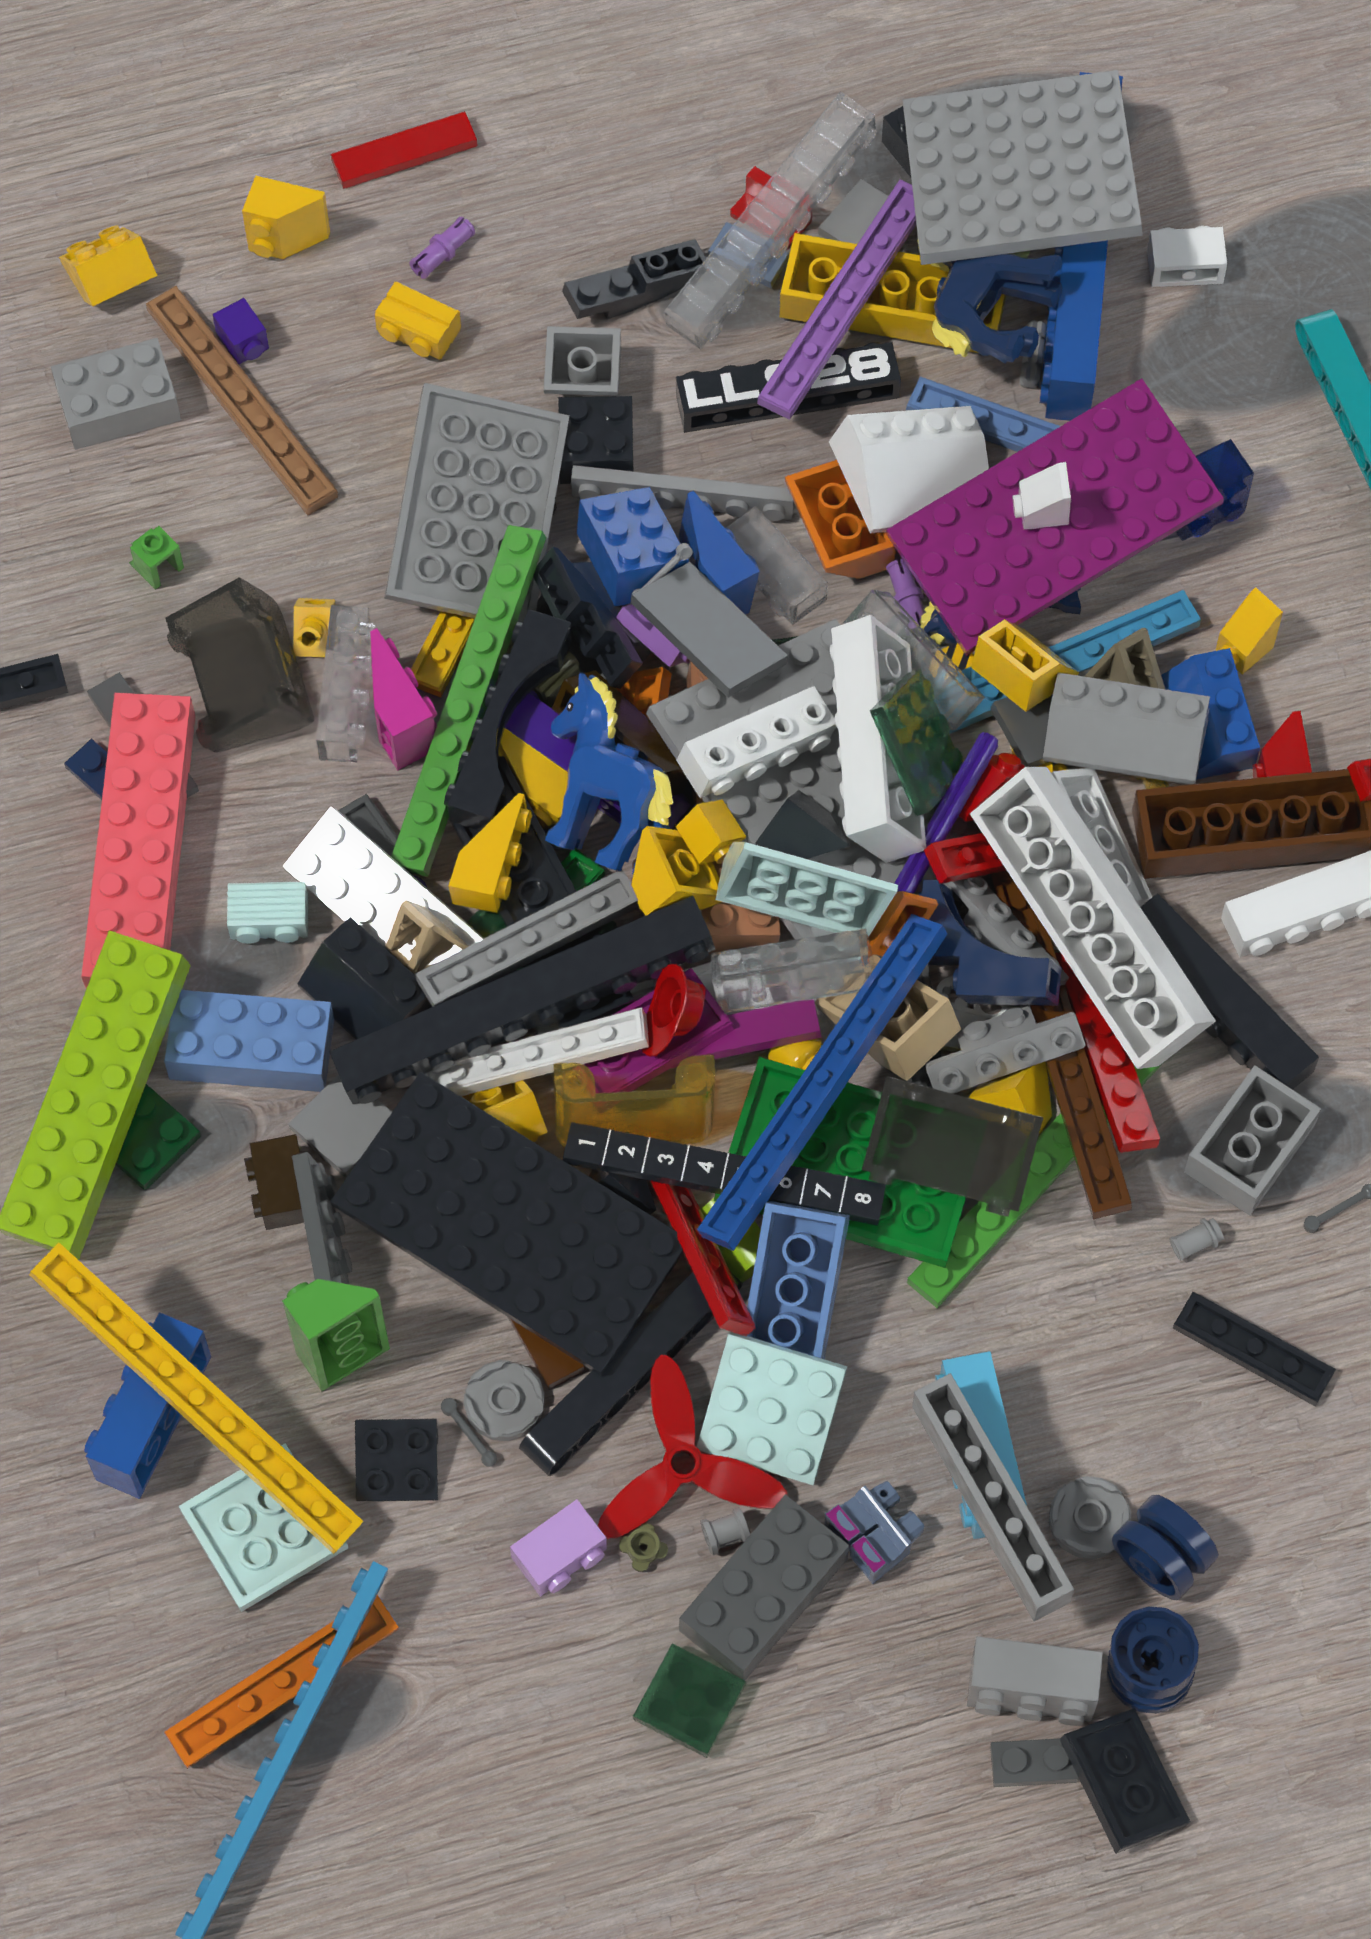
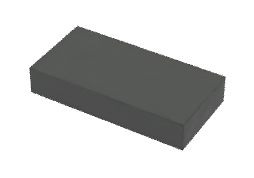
(371, 822)

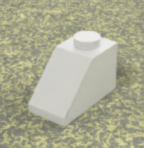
(1044, 498)

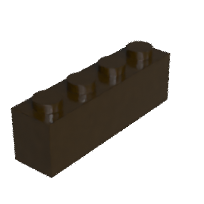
(632, 730)

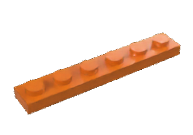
(268, 1689)

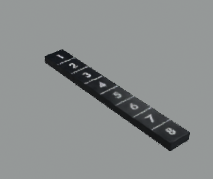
(713, 1169)

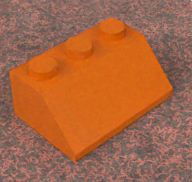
(837, 523)

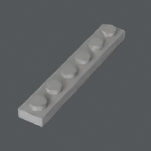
(672, 491)
(529, 939)

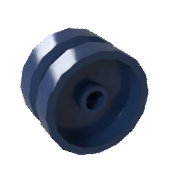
(1165, 1547)

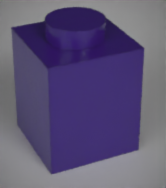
(241, 331)

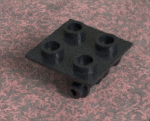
(396, 1459)

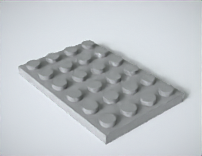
(467, 479)

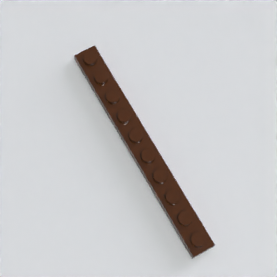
(1074, 1085)

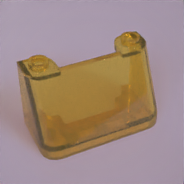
(672, 1115)

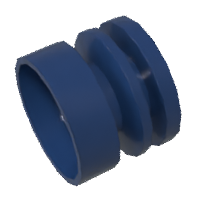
(1146, 1638)

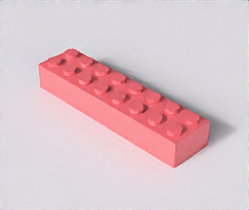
(140, 822)

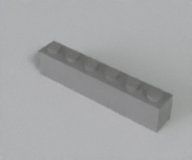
(992, 1497)

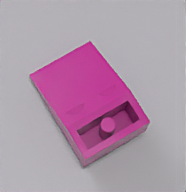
(401, 714)

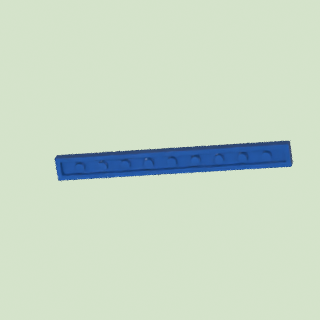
(822, 1082)

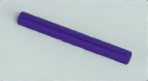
(949, 809)

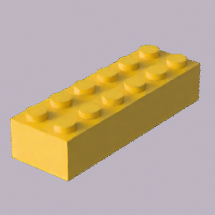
(896, 308)

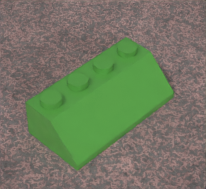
(335, 1328)

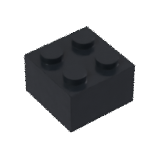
(597, 433)

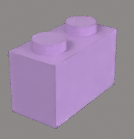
(559, 1549)

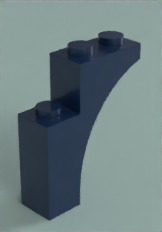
(985, 973)

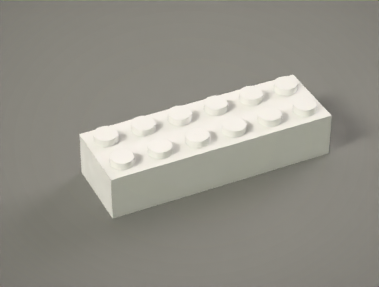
(877, 811)

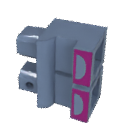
(871, 1533)

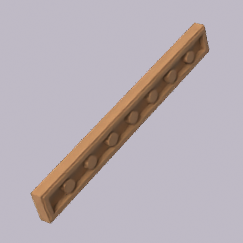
(242, 400)

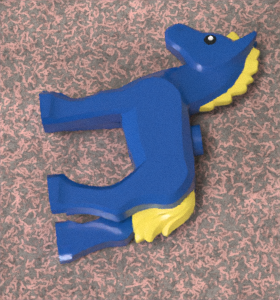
(605, 772)

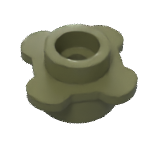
(643, 1535)

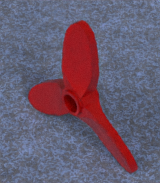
(715, 1474)

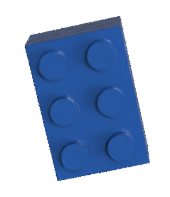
(626, 540)

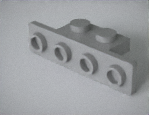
(995, 924)
(1003, 1047)

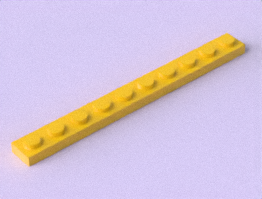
(196, 1398)

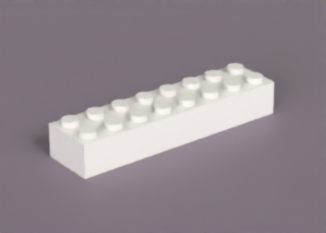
(1092, 917)

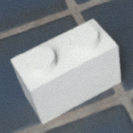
(1187, 256)

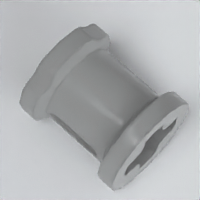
(725, 1531)

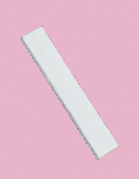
(538, 1053)

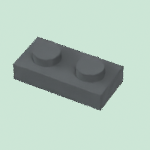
(1030, 1763)

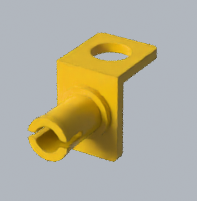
(311, 626)

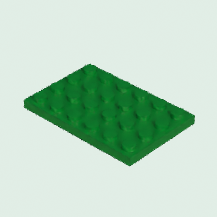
(913, 1217)

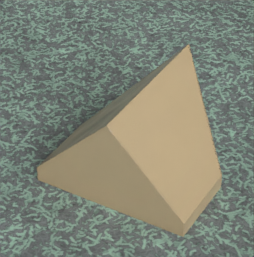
(421, 938)

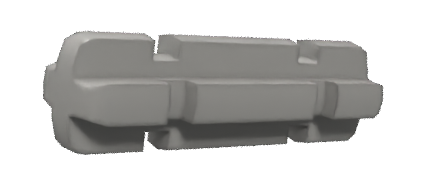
(1032, 366)

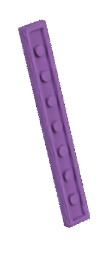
(841, 303)

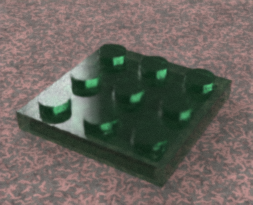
(917, 741)

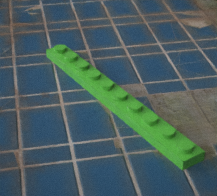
(467, 696)
(983, 1230)

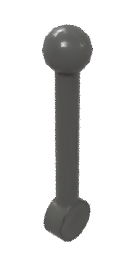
(1313, 1223)
(449, 1408)

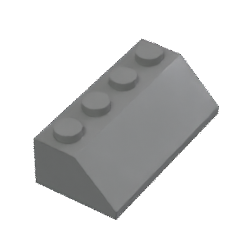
(1126, 728)

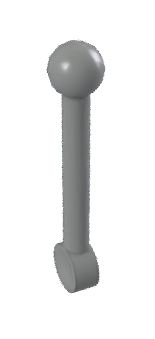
(683, 552)

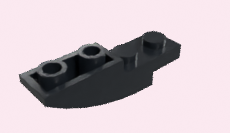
(640, 283)

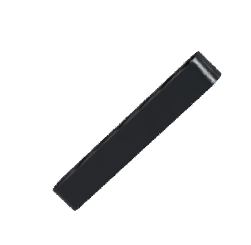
(599, 1397)

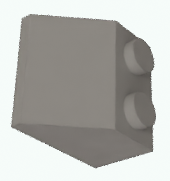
(582, 361)

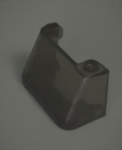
(241, 666)
(952, 1144)

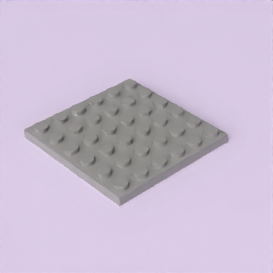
(1021, 167)

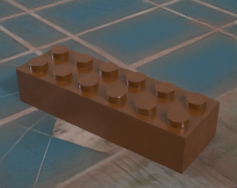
(1250, 823)

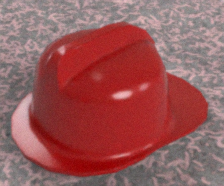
(674, 1008)

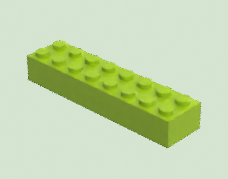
(93, 1094)

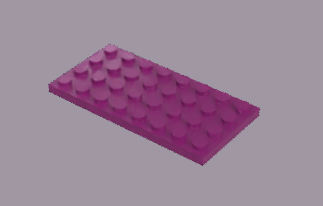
(1127, 490)

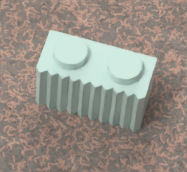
(267, 911)

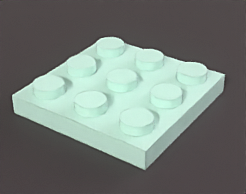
(772, 1407)
(252, 1539)

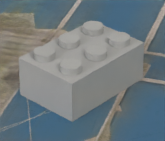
(116, 393)
(1252, 1140)
(1034, 1680)

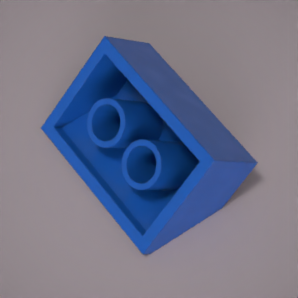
(1230, 734)

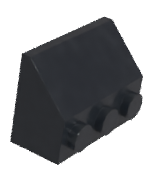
(362, 982)

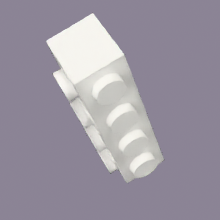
(757, 742)

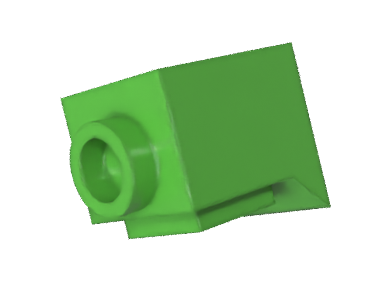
(152, 550)

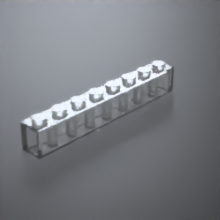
(771, 220)

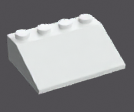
(907, 459)

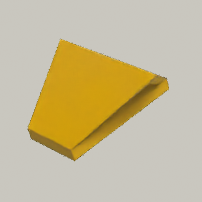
(1020, 1091)

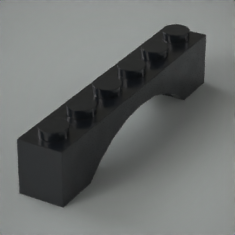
(537, 654)

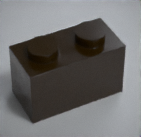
(276, 1181)

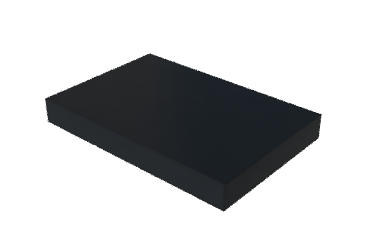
(1125, 1780)

